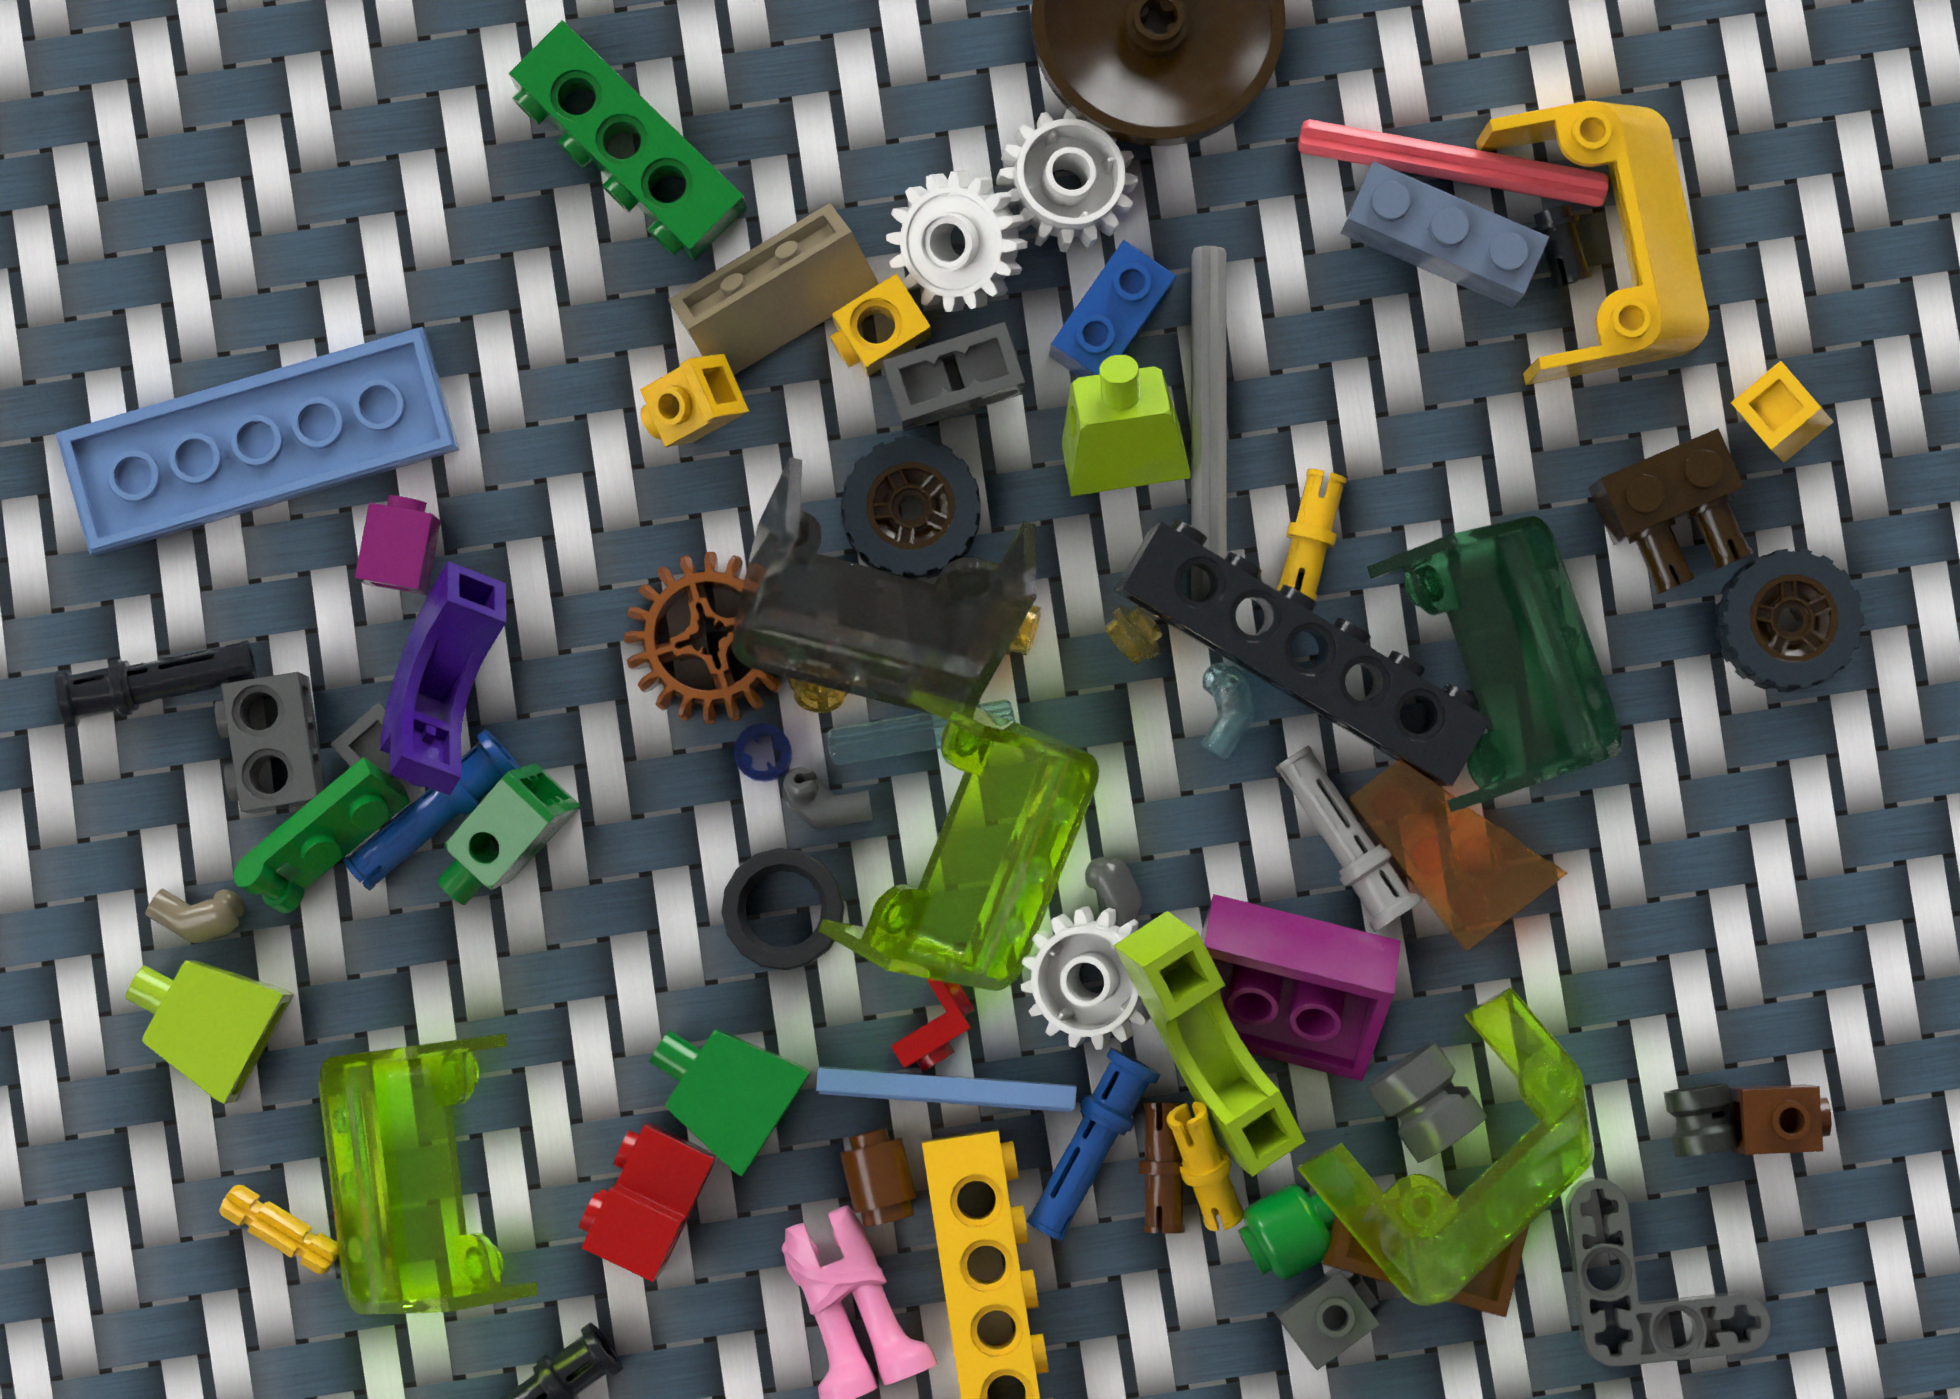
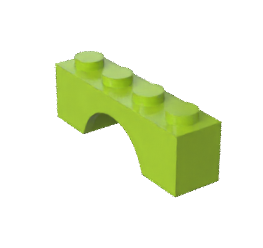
(1186, 1006)

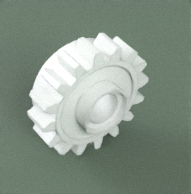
(1053, 209)
(926, 245)
(1058, 985)

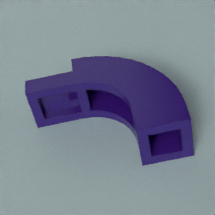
(437, 674)

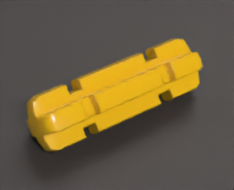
(279, 1229)

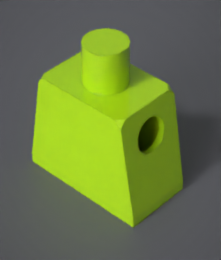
(1122, 430)
(209, 1023)

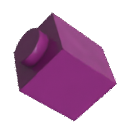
(398, 545)

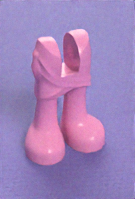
(825, 1289)

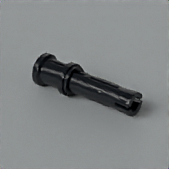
(126, 686)
(571, 1368)

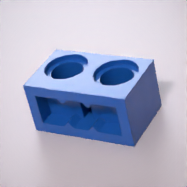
(1112, 311)

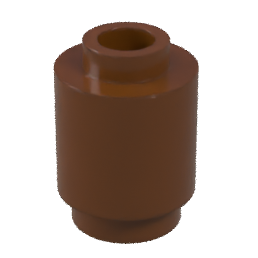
(878, 1177)

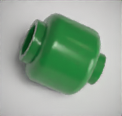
(1287, 1231)

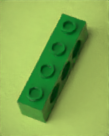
(567, 64)

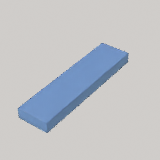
(946, 1089)

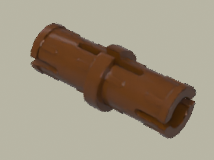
(1161, 1172)

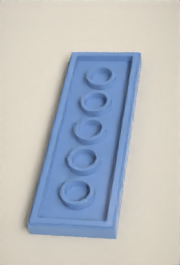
(257, 441)

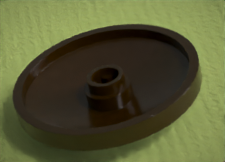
(1158, 65)

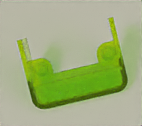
(992, 858)
(401, 1183)
(1416, 1227)

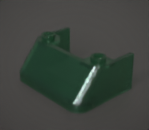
(1520, 650)

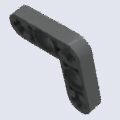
(1643, 1317)

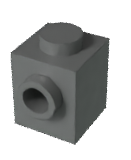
(1329, 1316)

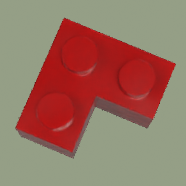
(649, 1204)

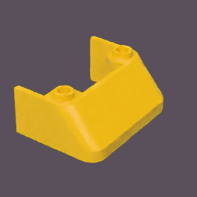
(1667, 305)

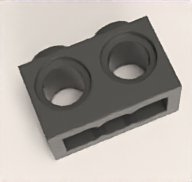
(954, 376)
(290, 738)

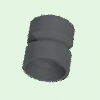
(1426, 1102)

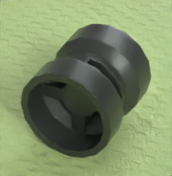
(1701, 1120)

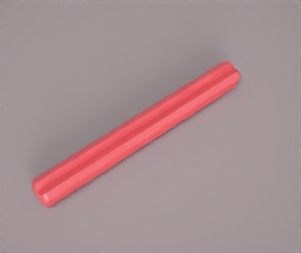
(1453, 163)

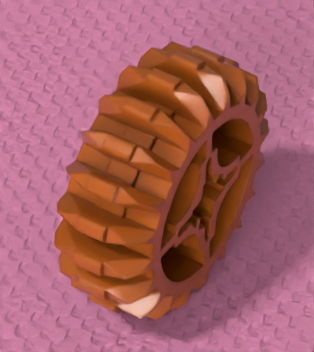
(681, 646)

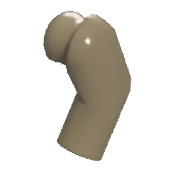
(198, 921)

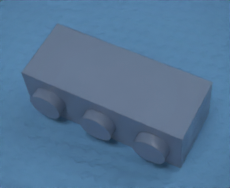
(1444, 235)

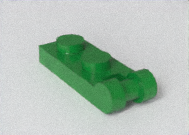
(320, 835)

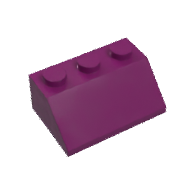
(1301, 985)

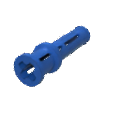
(419, 821)
(1105, 1116)

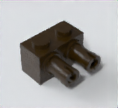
(1649, 496)

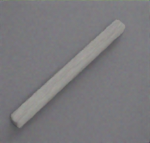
(1208, 406)

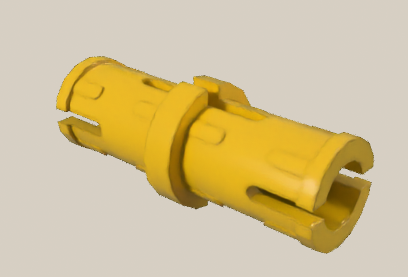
(1312, 532)
(1205, 1166)

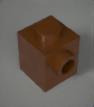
(1779, 1119)

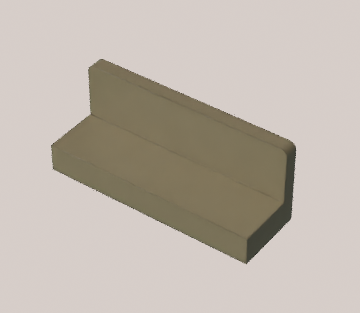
(775, 290)

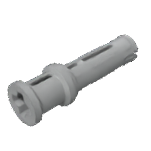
(1363, 864)

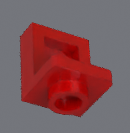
(931, 1042)

